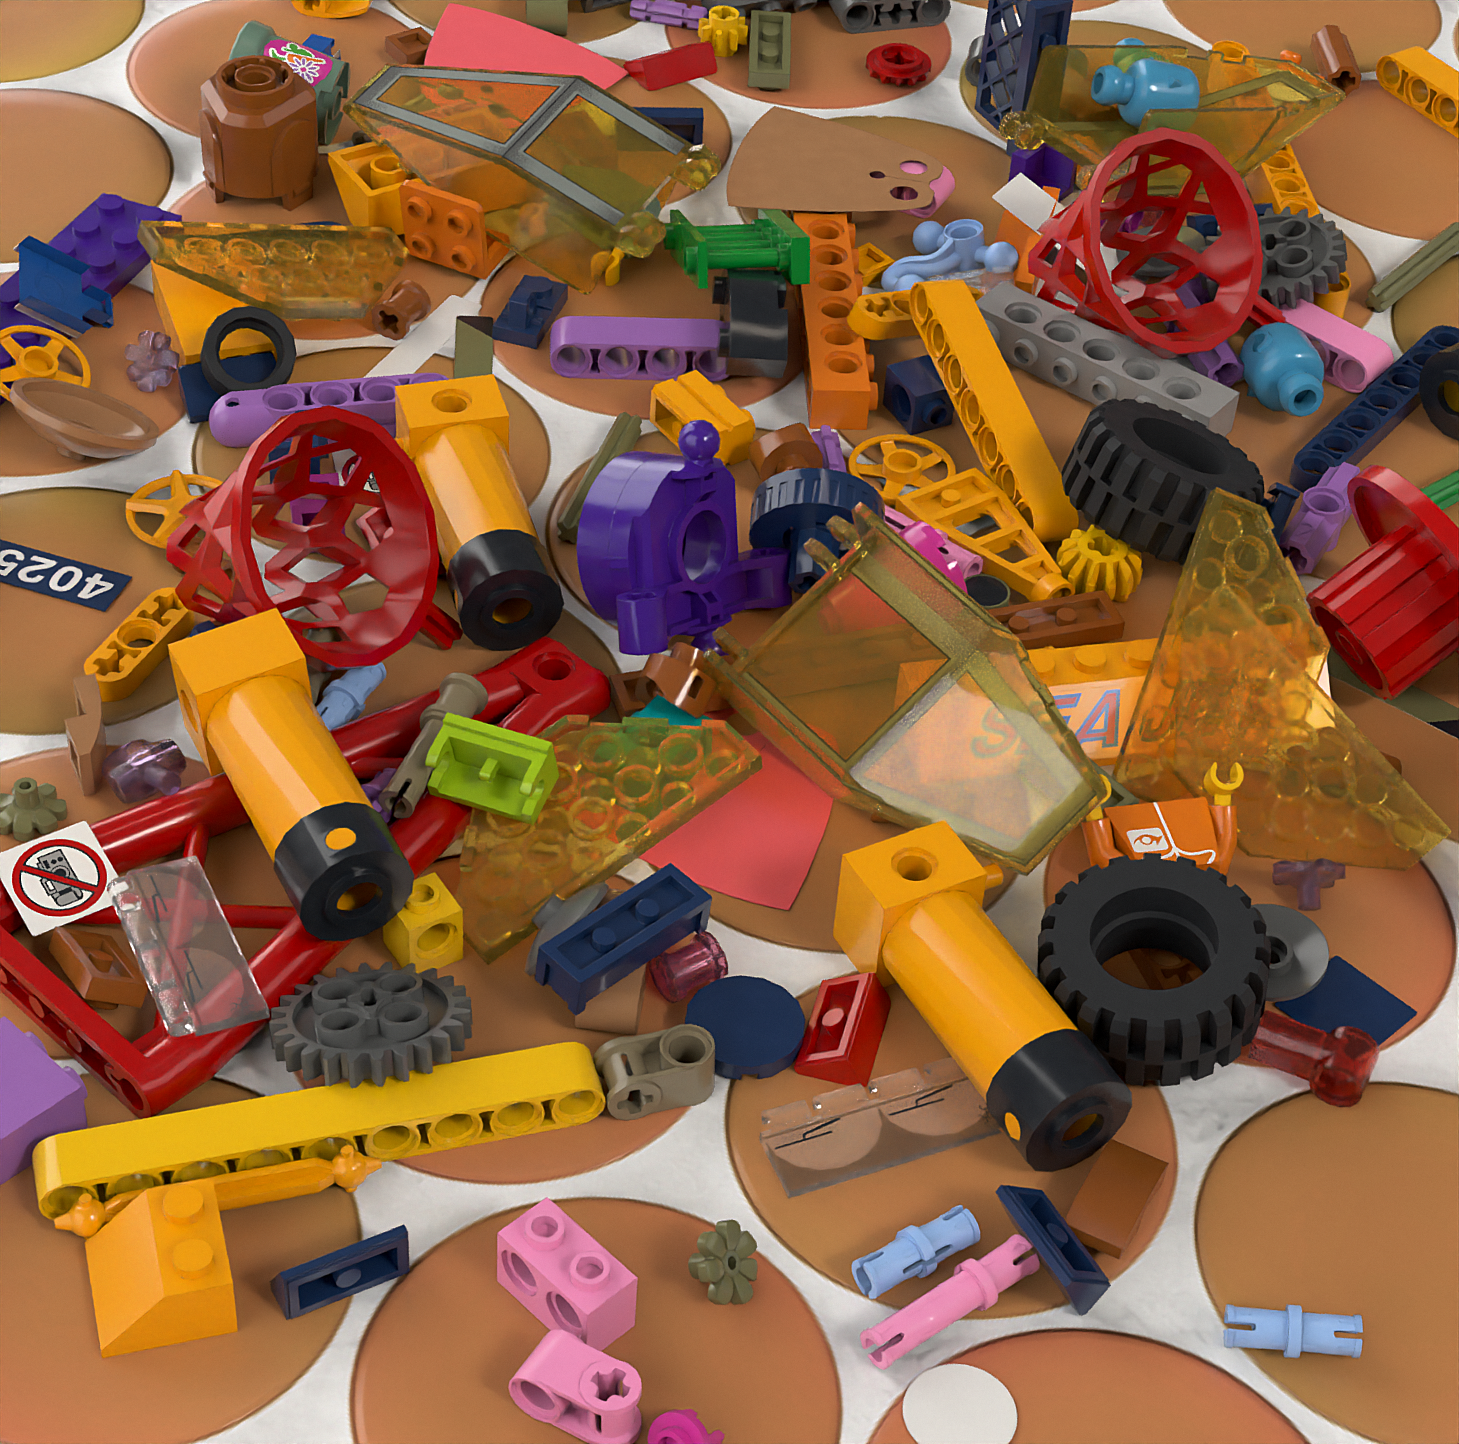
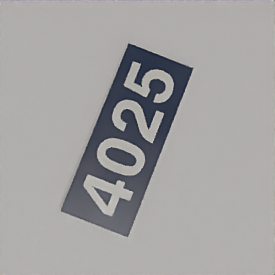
(59, 576)

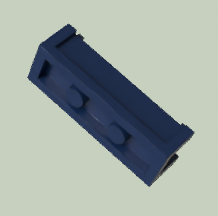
(622, 936)

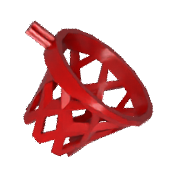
(1230, 261)
(402, 562)

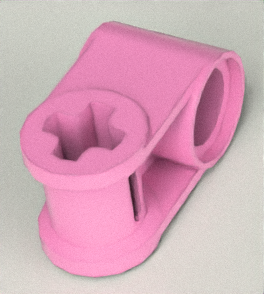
(573, 1385)

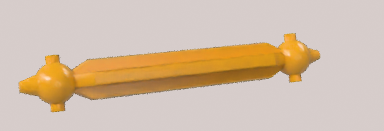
(239, 1188)

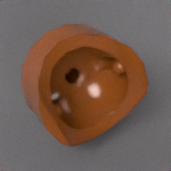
(784, 451)
(679, 680)

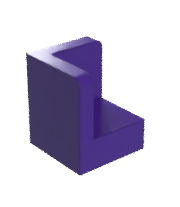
(1045, 168)

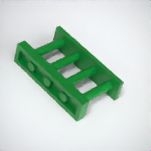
(766, 242)

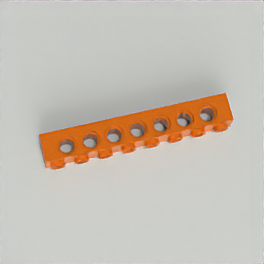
(833, 355)

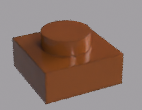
(408, 46)

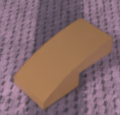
(87, 734)

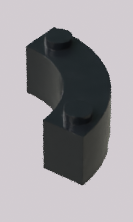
(754, 322)

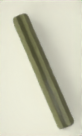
(1414, 269)
(618, 441)

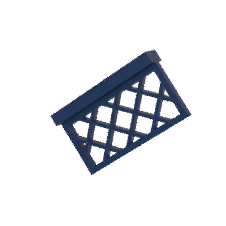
(1041, 25)

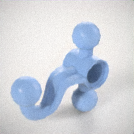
(947, 251)

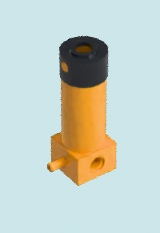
(483, 527)
(256, 720)
(919, 922)

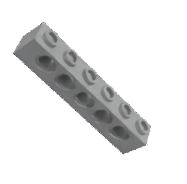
(1098, 362)

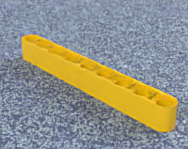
(428, 1114)

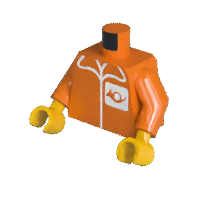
(1168, 827)

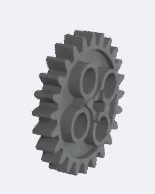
(1297, 257)
(371, 1024)

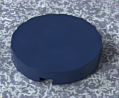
(752, 1025)

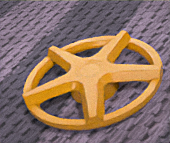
(39, 361)
(899, 466)
(169, 508)

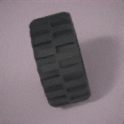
(1150, 474)
(1167, 909)

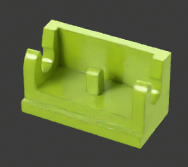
(491, 768)

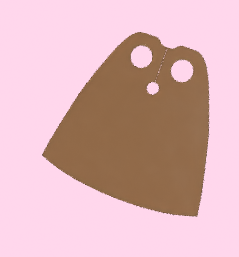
(823, 167)

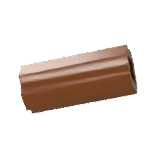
(1335, 59)

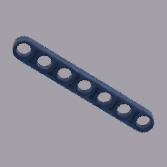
(1365, 414)

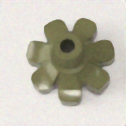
(31, 809)
(725, 1263)

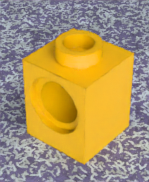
(427, 927)

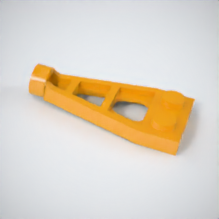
(970, 497)

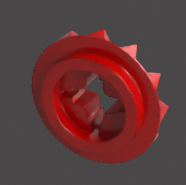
(913, 64)

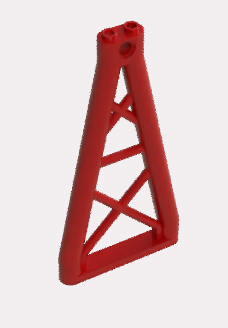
(158, 1069)

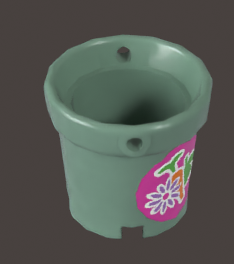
(325, 73)

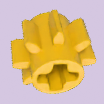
(723, 30)

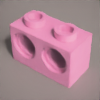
(566, 1276)

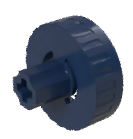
(798, 506)

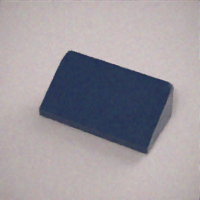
(200, 397)
(1055, 1246)
(342, 1273)

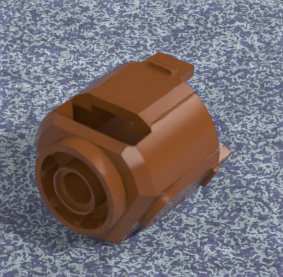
(259, 131)

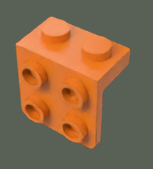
(448, 230)

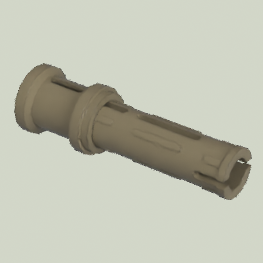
(458, 695)

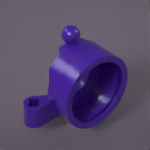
(665, 547)

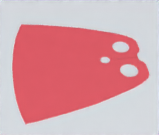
(495, 42)
(756, 836)

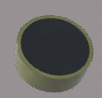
(988, 591)

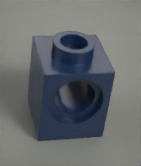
(917, 395)

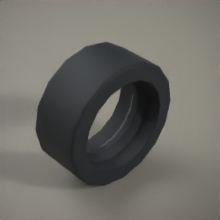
(254, 319)

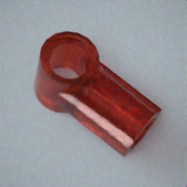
(1332, 1062)

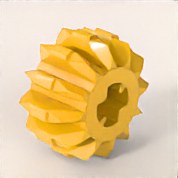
(1098, 563)

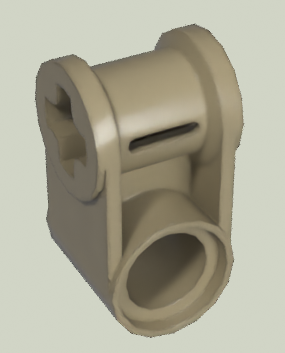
(660, 1070)

